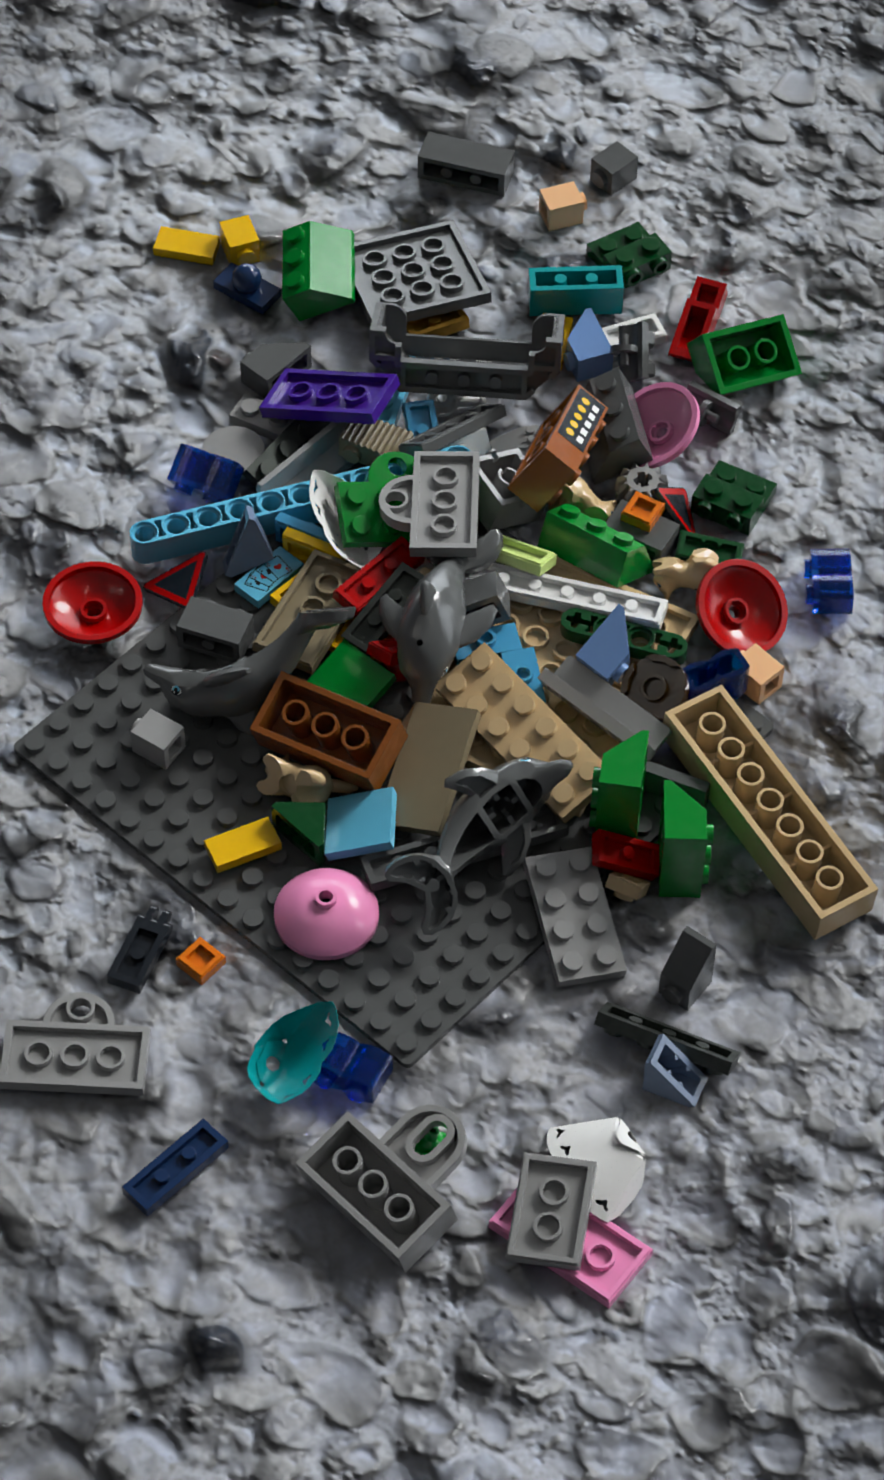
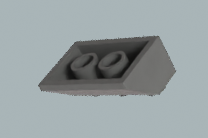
(623, 436)

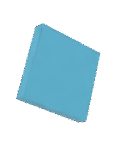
(360, 823)

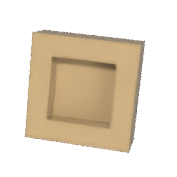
(627, 886)

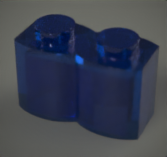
(204, 474)
(830, 581)
(723, 668)
(355, 1069)

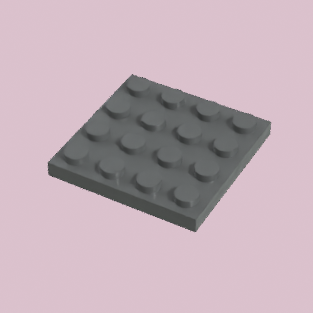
(420, 270)

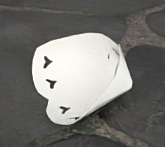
(325, 500)
(617, 1156)

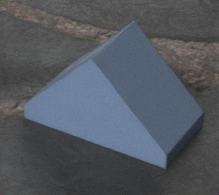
(248, 545)
(672, 1074)

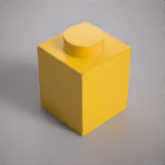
(240, 240)

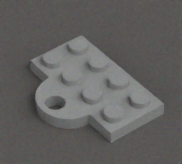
(437, 504)
(75, 1051)

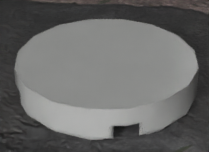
(235, 444)

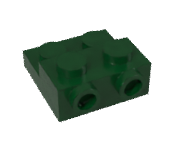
(635, 250)
(732, 497)

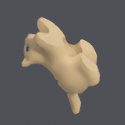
(583, 497)
(674, 573)
(300, 782)

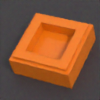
(642, 511)
(200, 960)

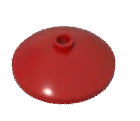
(88, 591)
(752, 596)

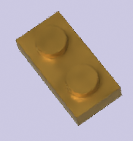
(440, 324)

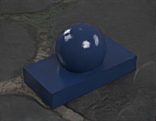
(246, 286)

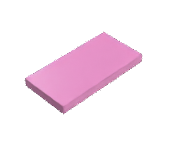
(608, 1259)

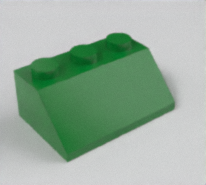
(317, 268)
(745, 355)
(594, 546)
(620, 787)
(683, 844)

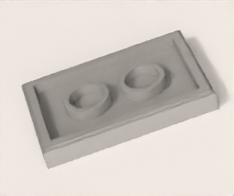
(551, 1211)

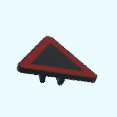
(677, 505)
(179, 582)

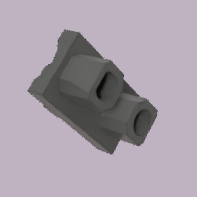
(634, 351)
(715, 408)

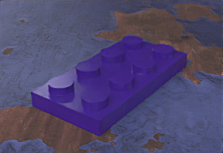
(329, 396)

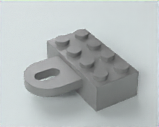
(385, 1183)

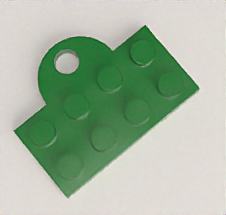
(359, 504)

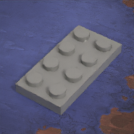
(574, 917)

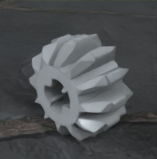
(639, 479)

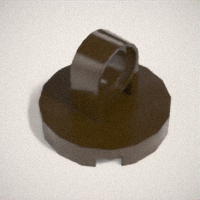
(656, 684)

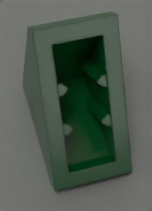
(303, 825)

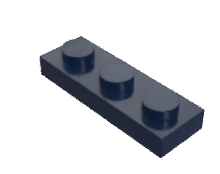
(175, 1167)

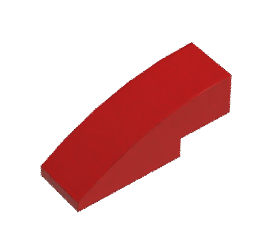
(699, 315)

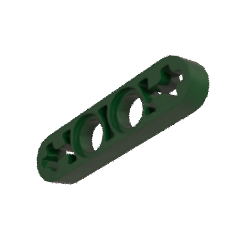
(587, 618)

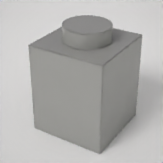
(157, 738)

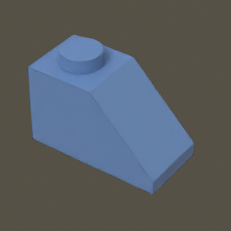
(588, 349)
(608, 648)

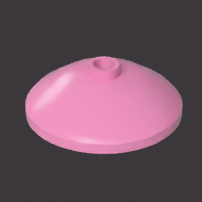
(669, 419)
(326, 928)

